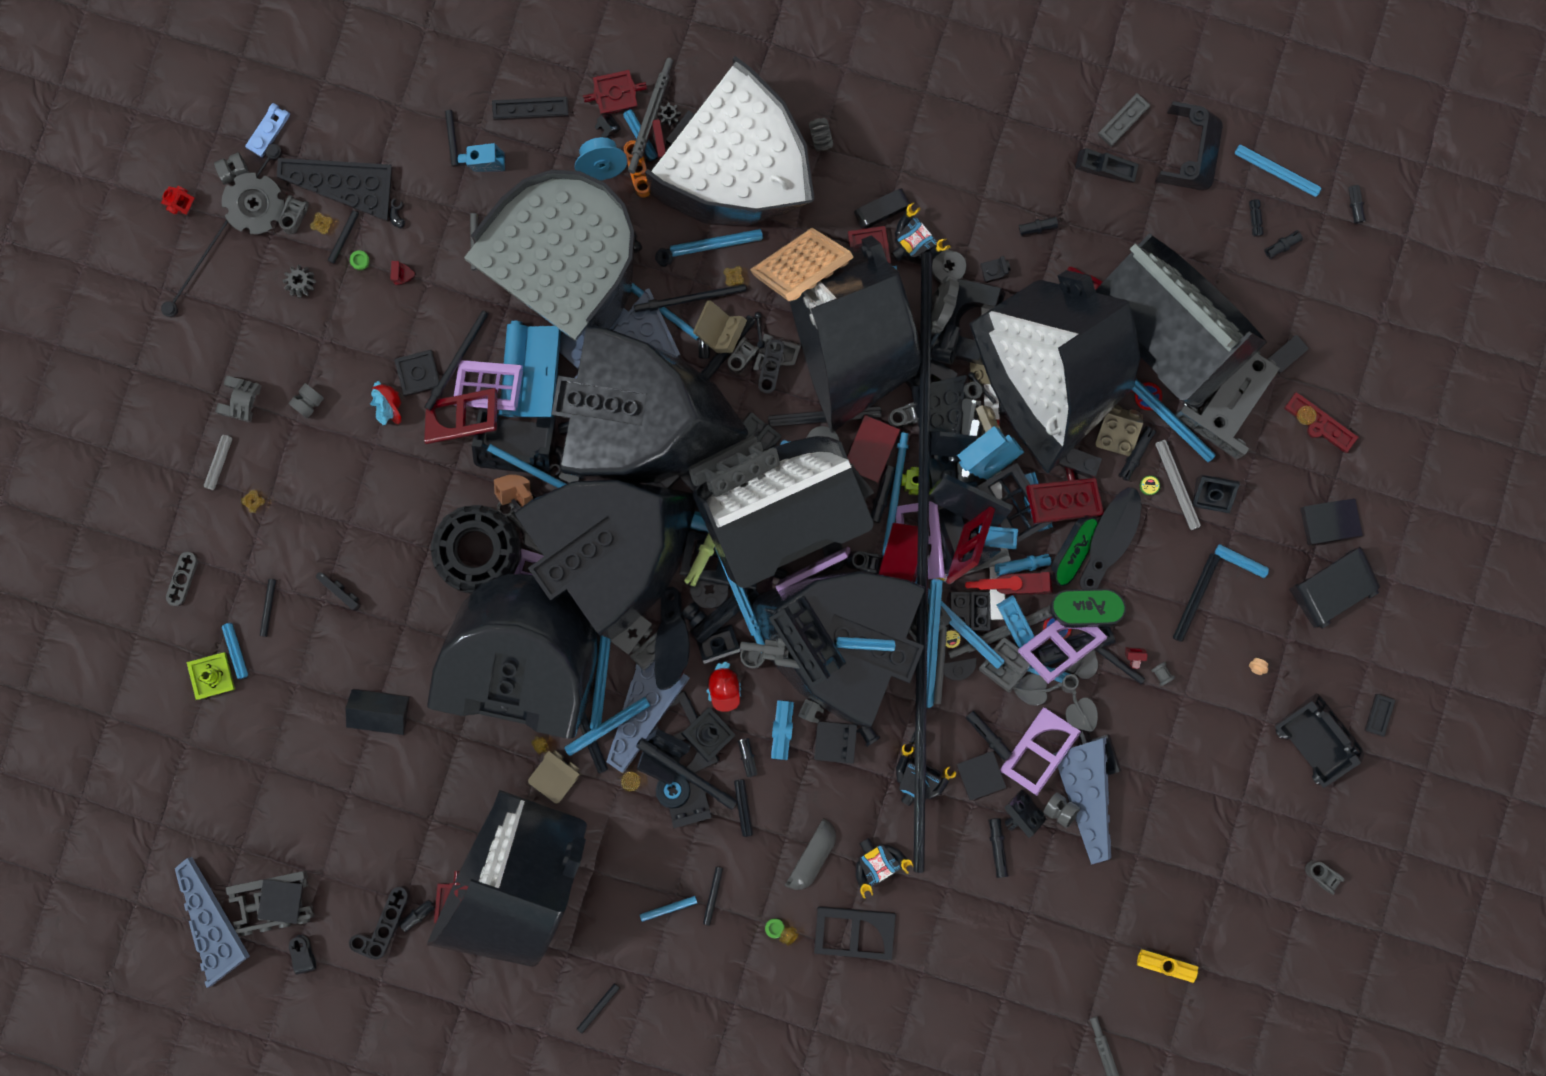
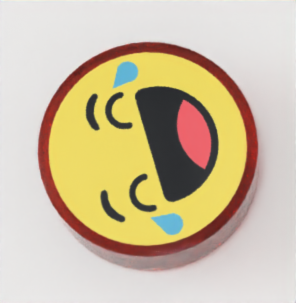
(953, 639)

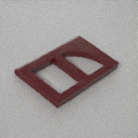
(435, 432)
(958, 567)

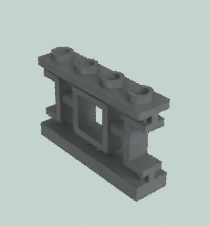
(734, 466)
(245, 909)

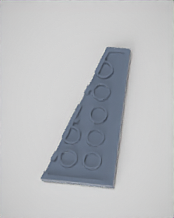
(211, 929)

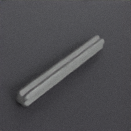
(1178, 485)

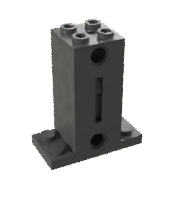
(1231, 405)

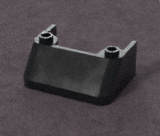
(1197, 174)
(951, 528)

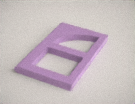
(935, 561)
(813, 568)
(1052, 633)
(1044, 722)

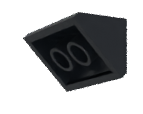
(377, 712)

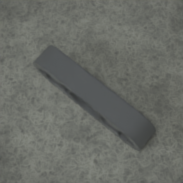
(182, 594)

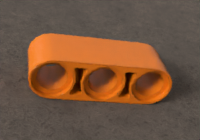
(637, 178)

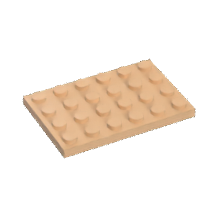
(801, 264)

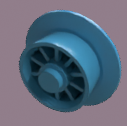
(601, 159)

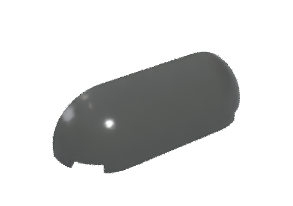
(813, 857)

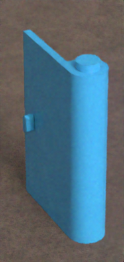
(538, 353)

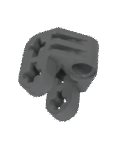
(241, 399)

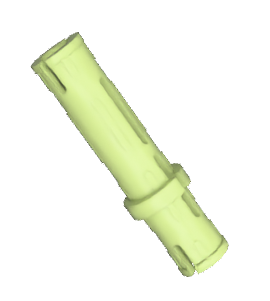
(705, 552)

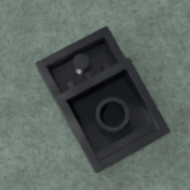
(1331, 521)

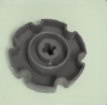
(248, 188)
(943, 304)

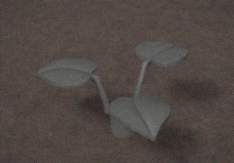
(1079, 715)

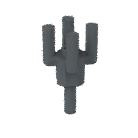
(772, 650)

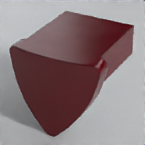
(400, 273)

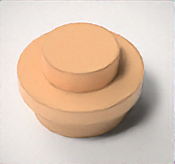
(1258, 666)

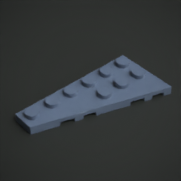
(643, 724)
(1087, 787)

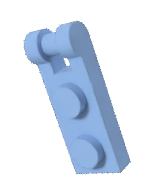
(267, 130)

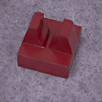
(1135, 656)

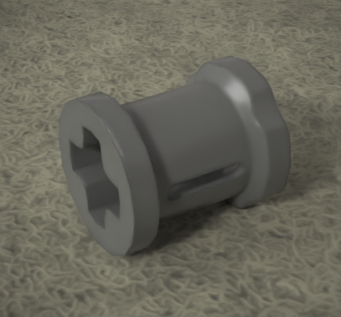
(1163, 673)

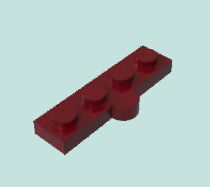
(1323, 425)

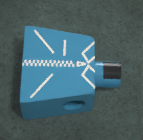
(483, 158)

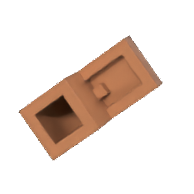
(513, 487)

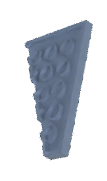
(647, 326)

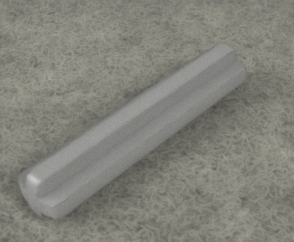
(218, 461)

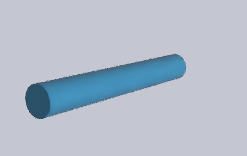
(668, 908)

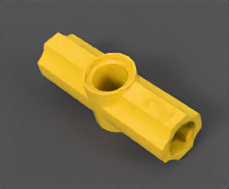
(1155, 962)

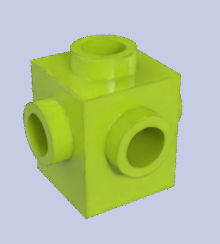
(909, 485)

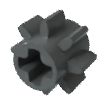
(674, 114)

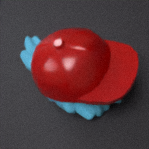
(386, 402)
(724, 688)

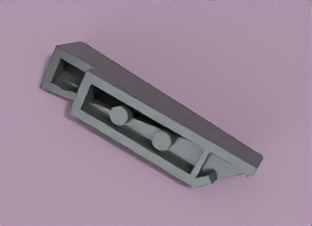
(969, 426)

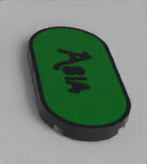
(1073, 551)
(1088, 608)

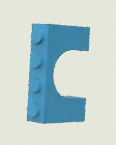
(989, 454)

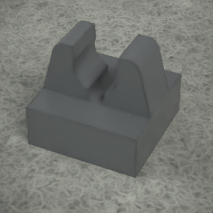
(809, 710)

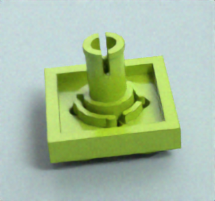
(199, 671)

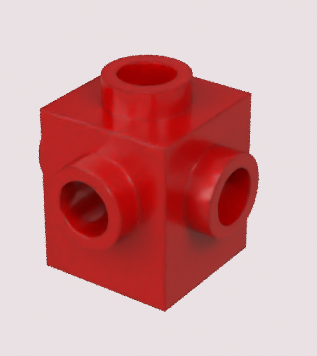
(177, 200)

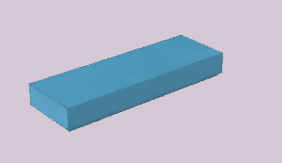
(1015, 621)

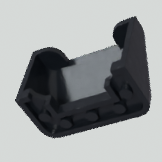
(522, 439)
(1336, 588)
(1321, 740)

